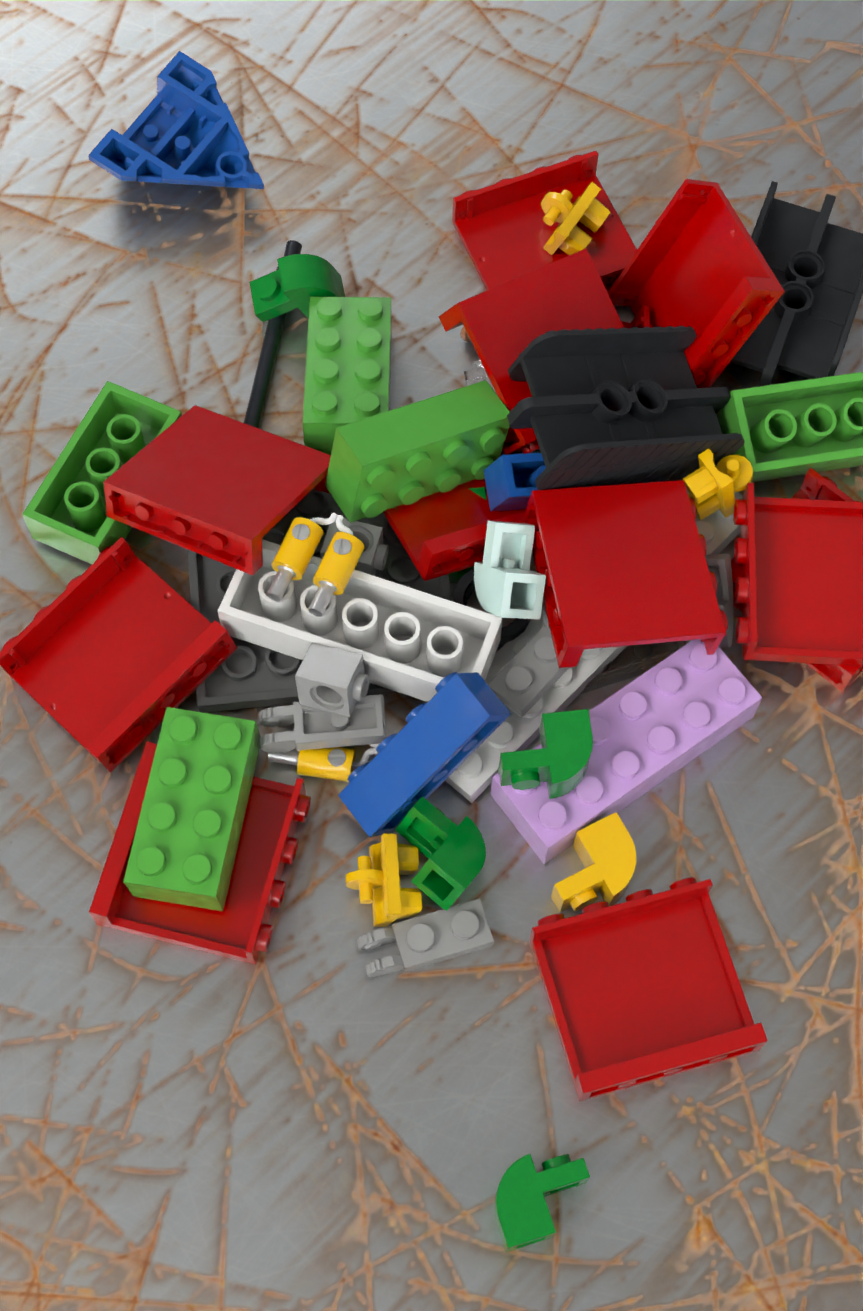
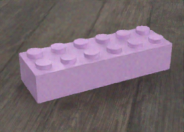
(637, 743)

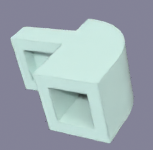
(504, 577)

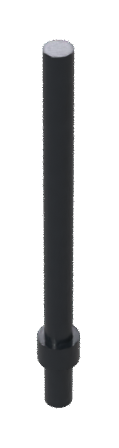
(267, 357)

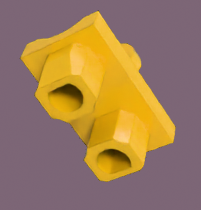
(560, 209)
(715, 486)
(380, 880)

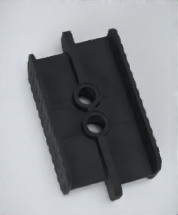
(821, 282)
(617, 407)

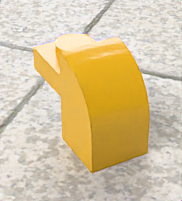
(608, 862)

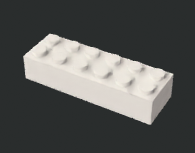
(402, 633)

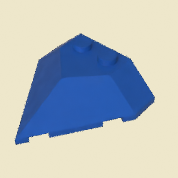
(181, 136)

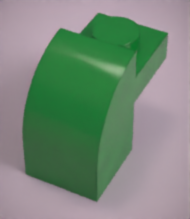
(293, 285)
(561, 761)
(452, 851)
(521, 1194)

